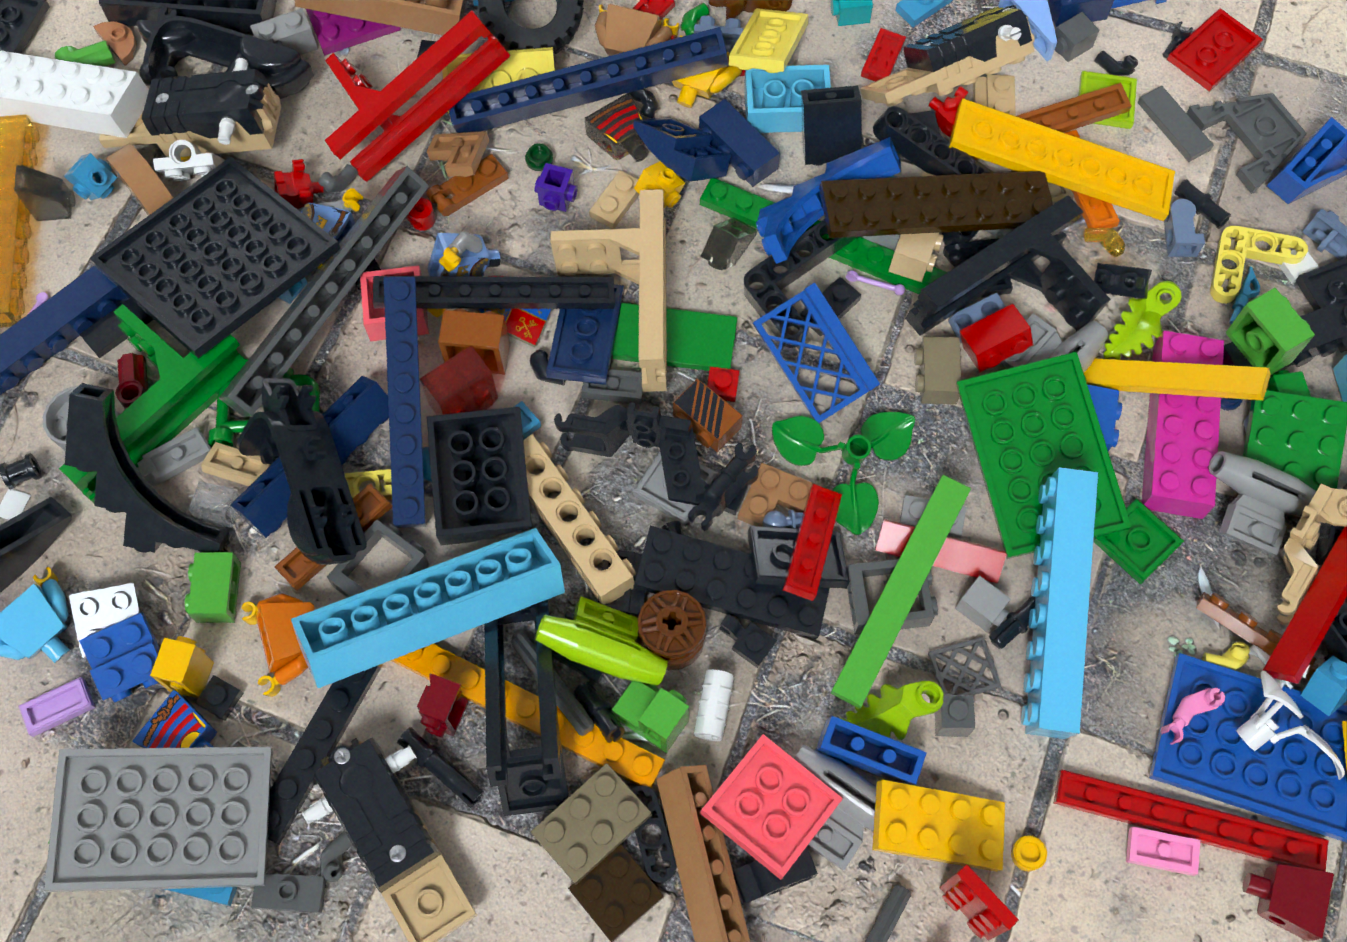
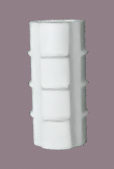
(713, 705)

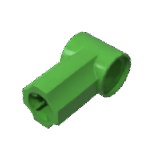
(95, 54)

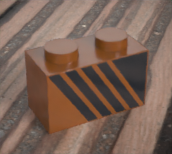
(710, 415)

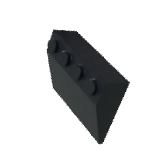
(478, 475)

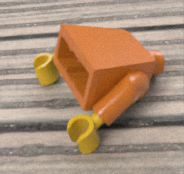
(279, 637)

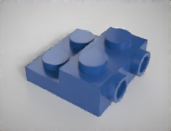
(122, 657)

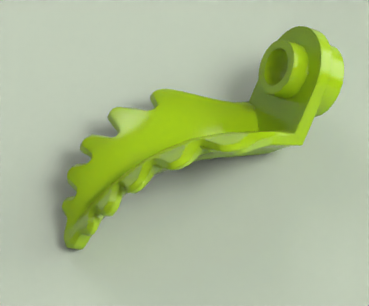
(1142, 321)
(897, 708)

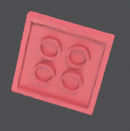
(771, 806)

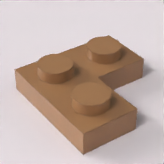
(460, 151)
(771, 489)

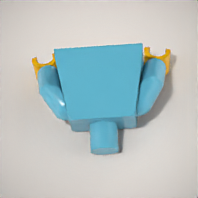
(35, 621)

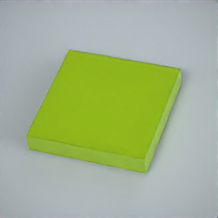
(1094, 81)

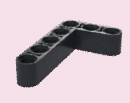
(928, 152)
(796, 266)

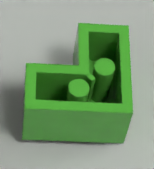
(653, 713)

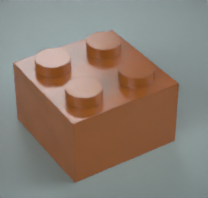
(482, 331)

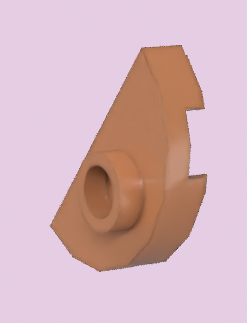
(119, 39)

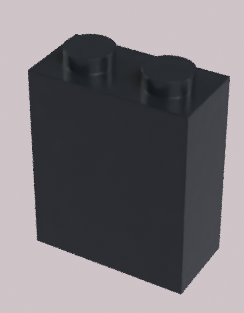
(831, 123)

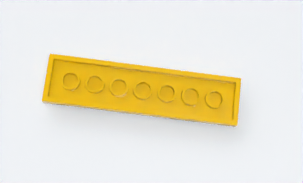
(1064, 159)

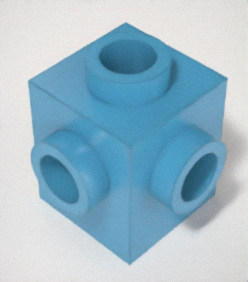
(91, 177)

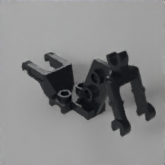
(678, 453)

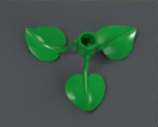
(884, 432)

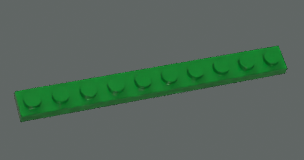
(858, 254)

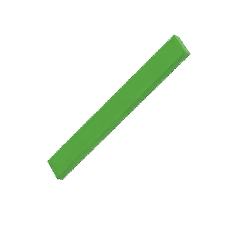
(900, 592)

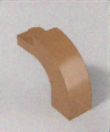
(139, 178)

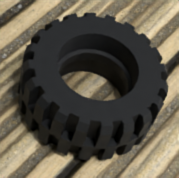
(514, 37)

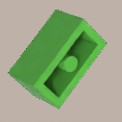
(213, 587)

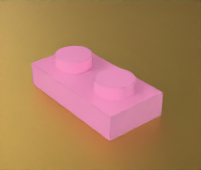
(1163, 851)

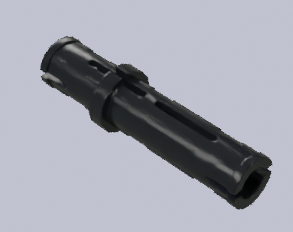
(430, 758)

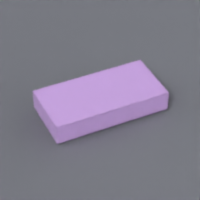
(56, 706)

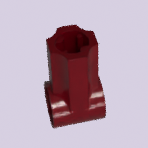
(132, 378)

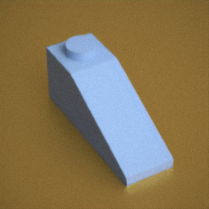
(1040, 24)

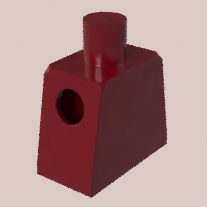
(1292, 898)

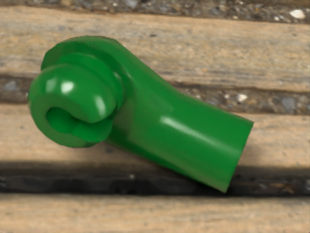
(692, 16)

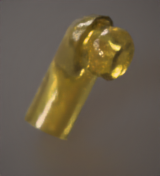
(1108, 238)

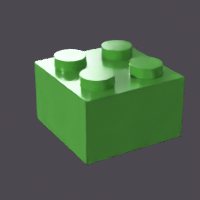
(1270, 331)

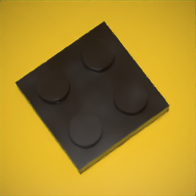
(616, 893)

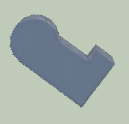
(1180, 230)
(975, 313)

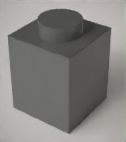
(1075, 36)
(955, 716)

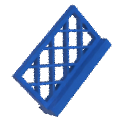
(838, 339)

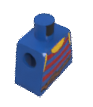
(176, 726)

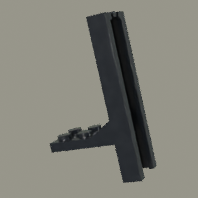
(1062, 282)
(528, 777)

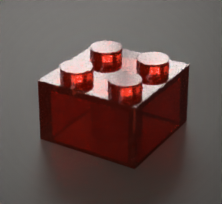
(460, 385)

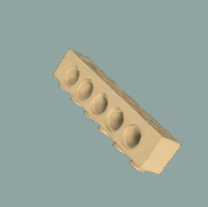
(605, 584)

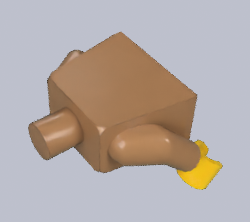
(628, 29)

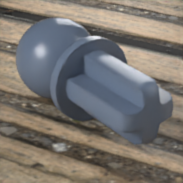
(779, 520)

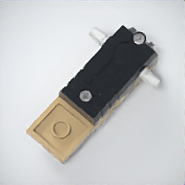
(957, 56)
(391, 839)

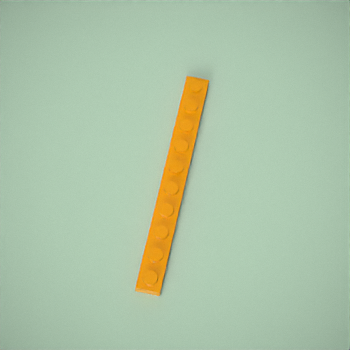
(523, 709)

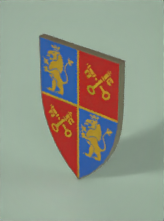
(523, 323)

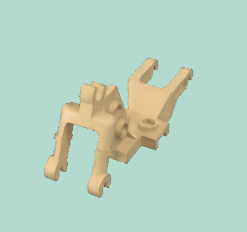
(1326, 506)

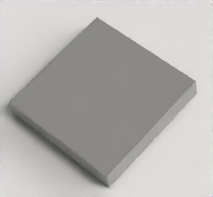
(654, 492)

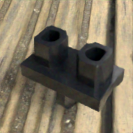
(1123, 280)

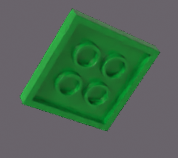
(1298, 436)

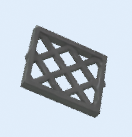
(989, 663)

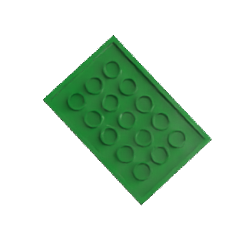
(1025, 429)

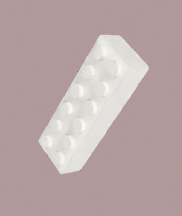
(71, 94)

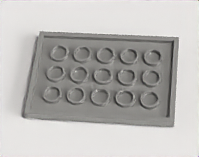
(159, 819)

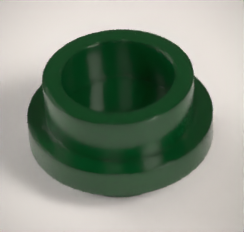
(537, 157)

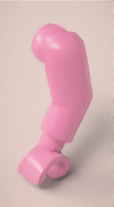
(1191, 705)

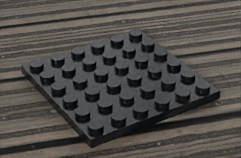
(215, 256)

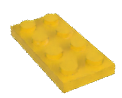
(939, 825)

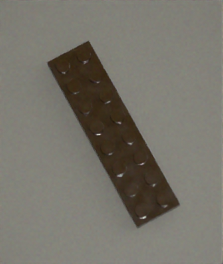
(933, 203)

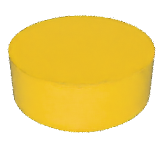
(1029, 853)

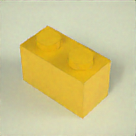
(182, 666)

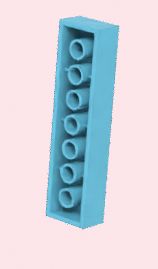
(1060, 604)
(427, 606)

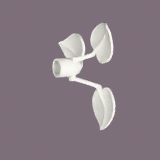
(1261, 726)

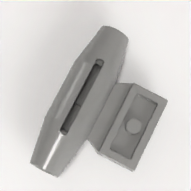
(1048, 344)
(1263, 497)
(844, 828)

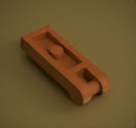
(466, 189)

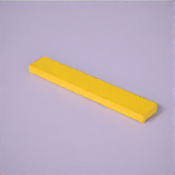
(1179, 378)

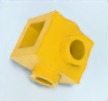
(661, 177)

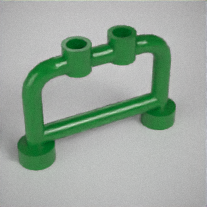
(225, 429)

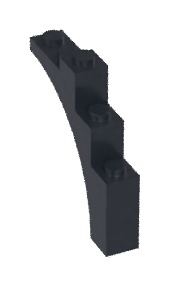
(96, 446)

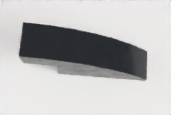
(28, 537)

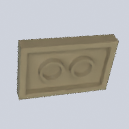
(591, 823)

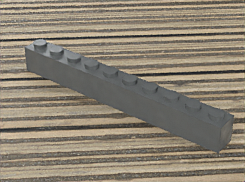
(324, 291)

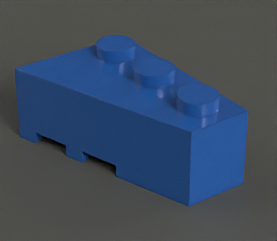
(1314, 165)

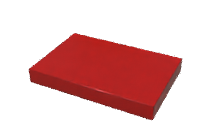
(1214, 49)

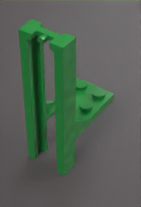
(173, 402)

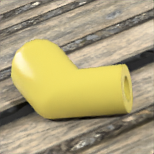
(1232, 658)

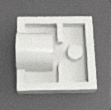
(180, 171)

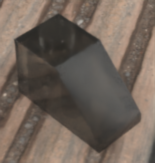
(43, 194)
(727, 243)

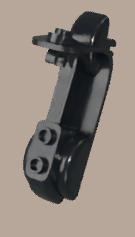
(178, 37)
(320, 503)

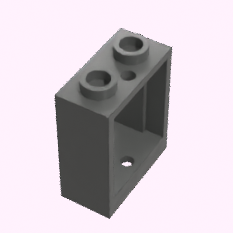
(339, 575)
(858, 598)

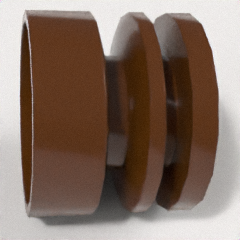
(682, 644)

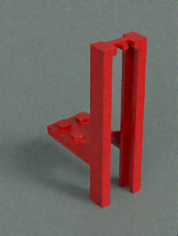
(378, 106)

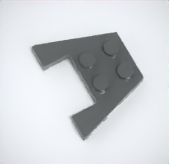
(1263, 128)

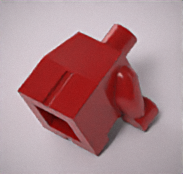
(947, 110)
(296, 185)

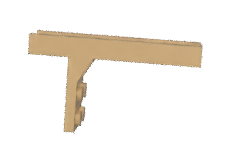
(599, 254)

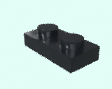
(840, 297)

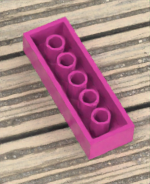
(1182, 434)

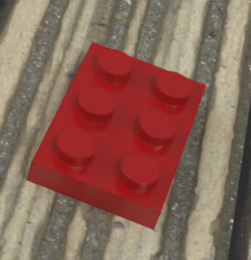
(971, 896)

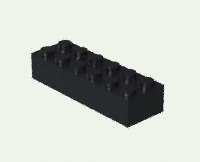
(226, 13)

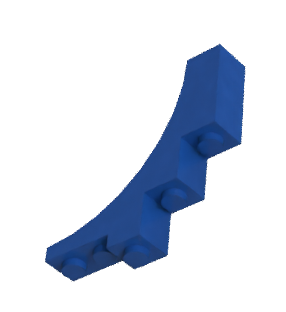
(789, 218)

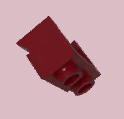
(441, 706)

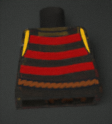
(614, 130)

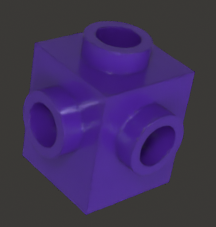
(556, 187)

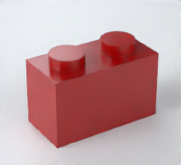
(996, 337)

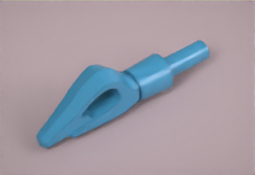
(1245, 293)

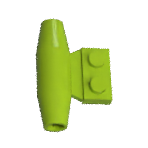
(602, 641)

